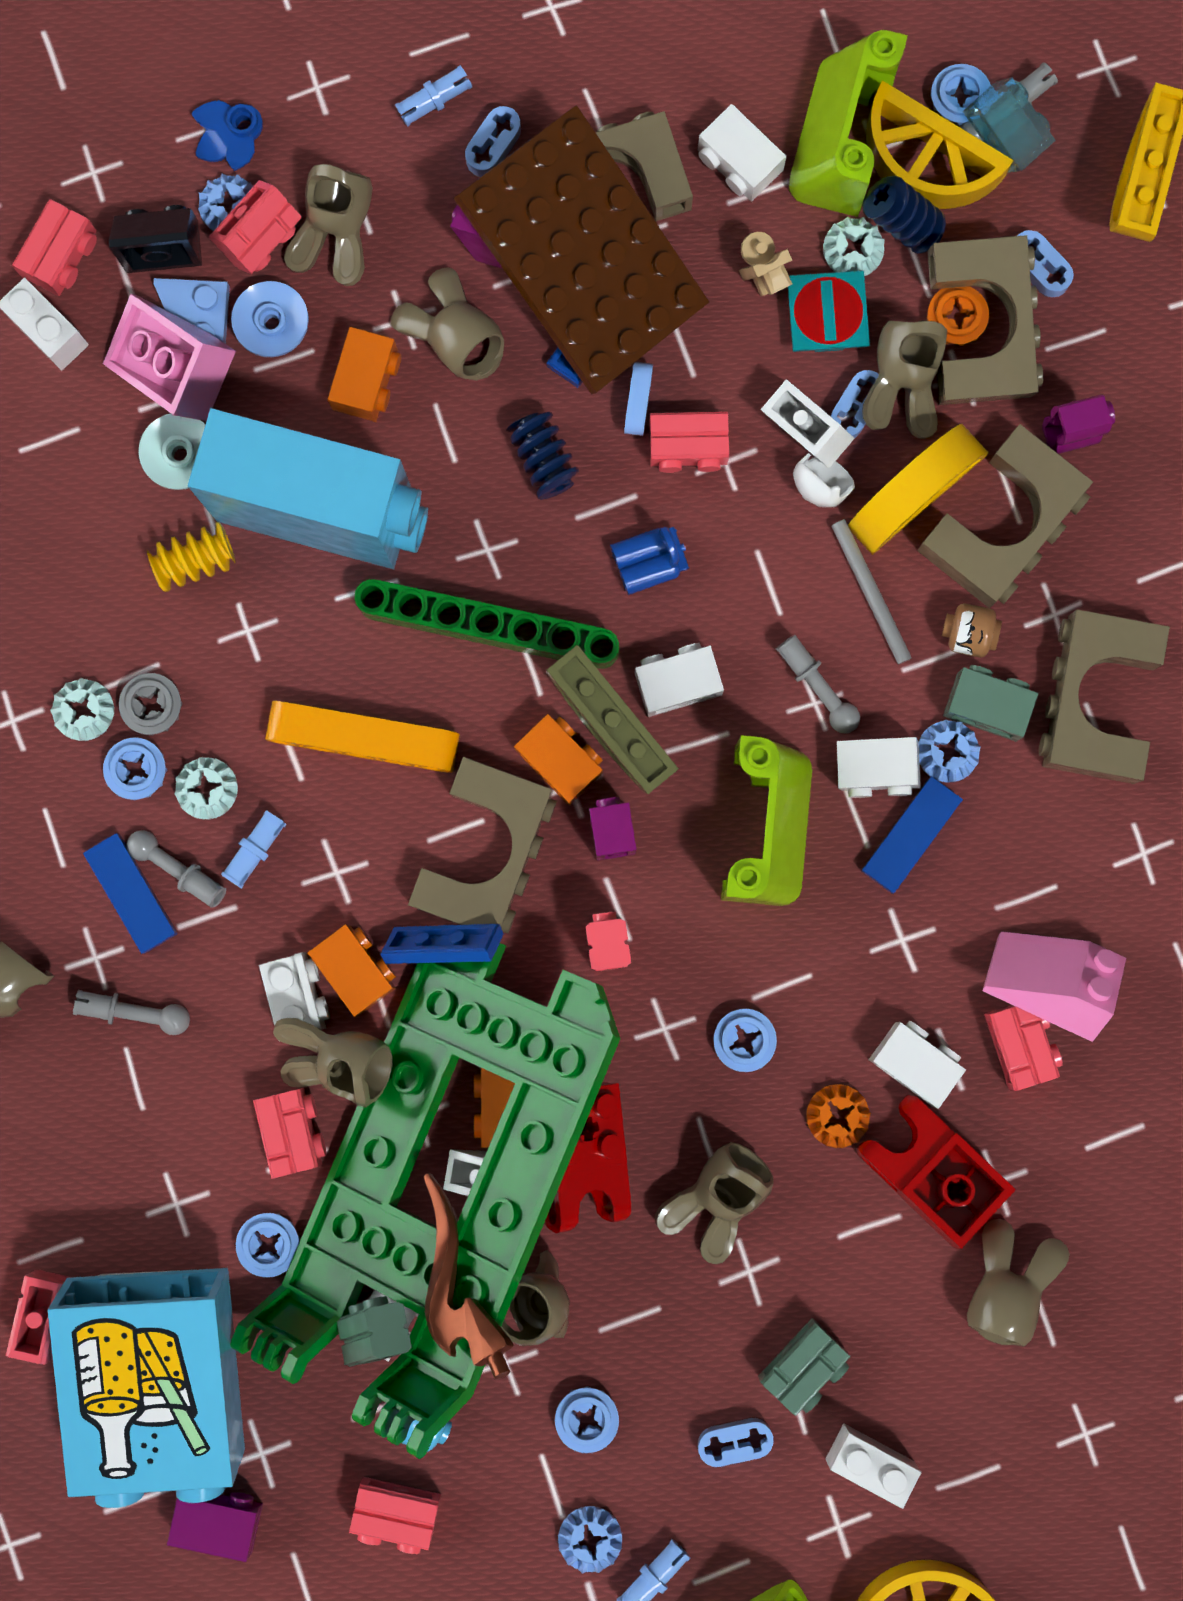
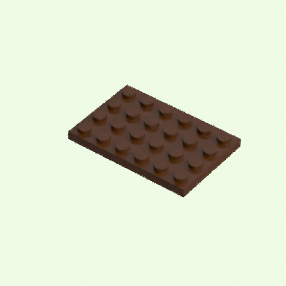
(582, 249)

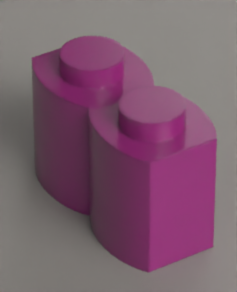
(1078, 423)

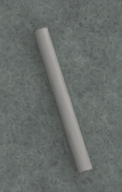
(871, 591)

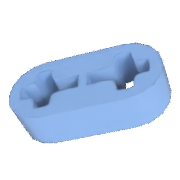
(486, 136)
(1053, 261)
(638, 398)
(849, 401)
(738, 1452)

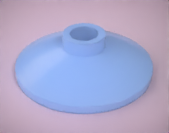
(262, 303)

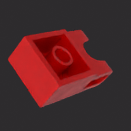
(929, 1165)
(596, 1167)

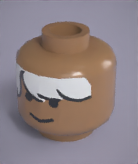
(972, 630)

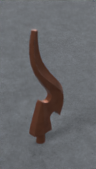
(471, 1321)

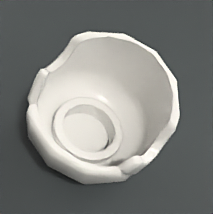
(822, 484)

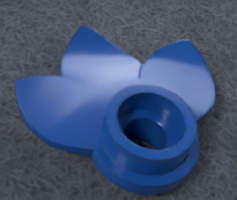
(222, 134)

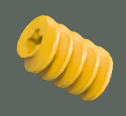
(191, 557)

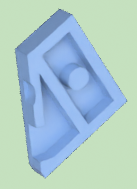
(197, 302)

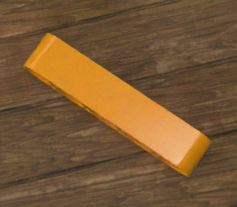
(362, 736)

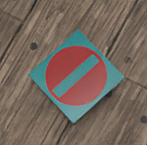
(828, 311)

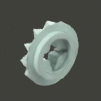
(853, 229)
(99, 703)
(220, 799)

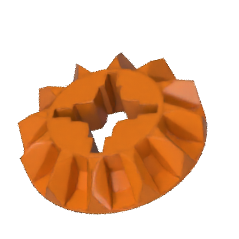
(969, 302)
(819, 1113)

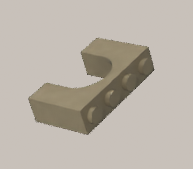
(651, 152)
(1004, 269)
(1053, 490)
(1071, 740)
(523, 809)

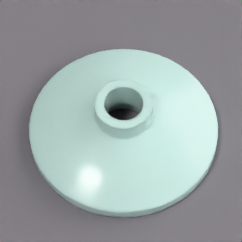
(161, 442)

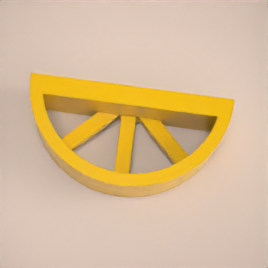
(940, 135)
(1149, 165)
(917, 487)
(919, 1571)

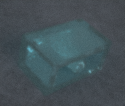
(1010, 123)

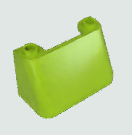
(828, 165)
(788, 776)

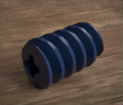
(904, 213)
(542, 454)

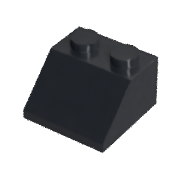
(156, 239)

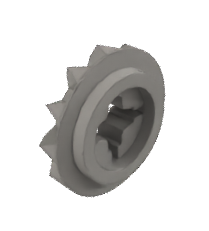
(146, 686)

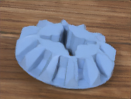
(946, 83)
(214, 194)
(131, 751)
(932, 758)
(763, 1045)
(249, 1241)
(591, 1438)
(601, 1524)

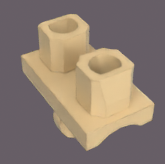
(766, 266)

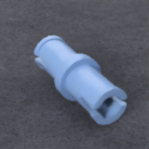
(433, 95)
(253, 849)
(657, 1574)

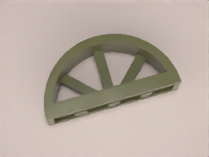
(610, 720)

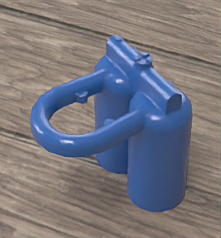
(649, 559)

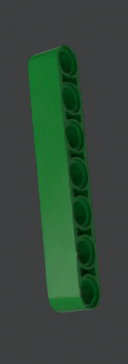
(472, 611)

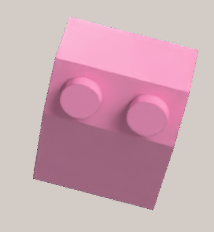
(168, 359)
(1057, 980)

